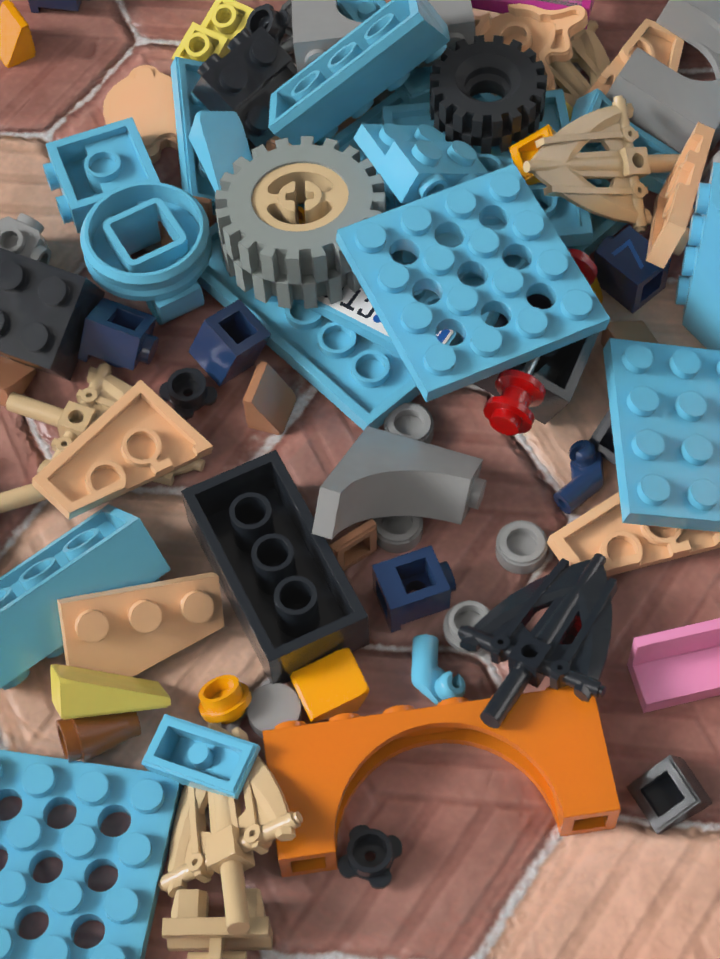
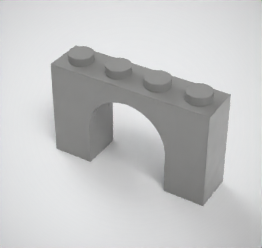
(320, 25)
(664, 100)

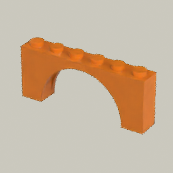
(544, 736)

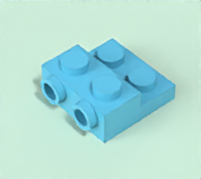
(417, 159)
(94, 165)

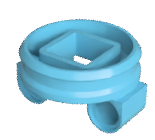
(128, 223)

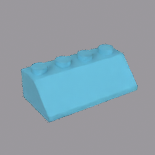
(357, 70)
(702, 265)
(93, 557)

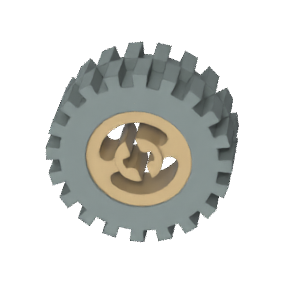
(262, 226)

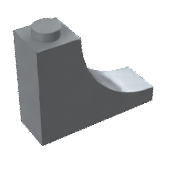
(397, 477)

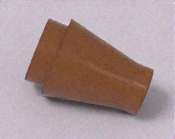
(92, 736)

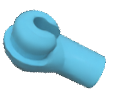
(428, 676)

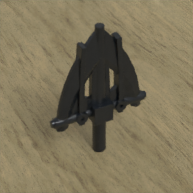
(569, 593)

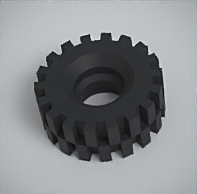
(487, 69)

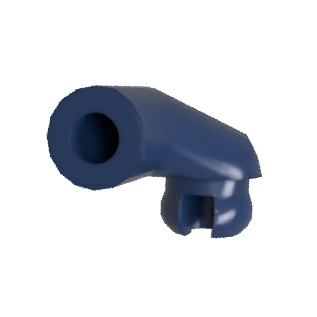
(586, 476)

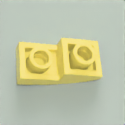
(218, 28)

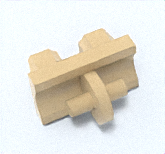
(194, 931)

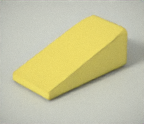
(96, 693)

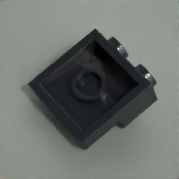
(245, 81)

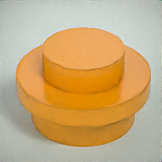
(223, 699)

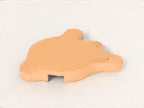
(538, 29)
(149, 100)

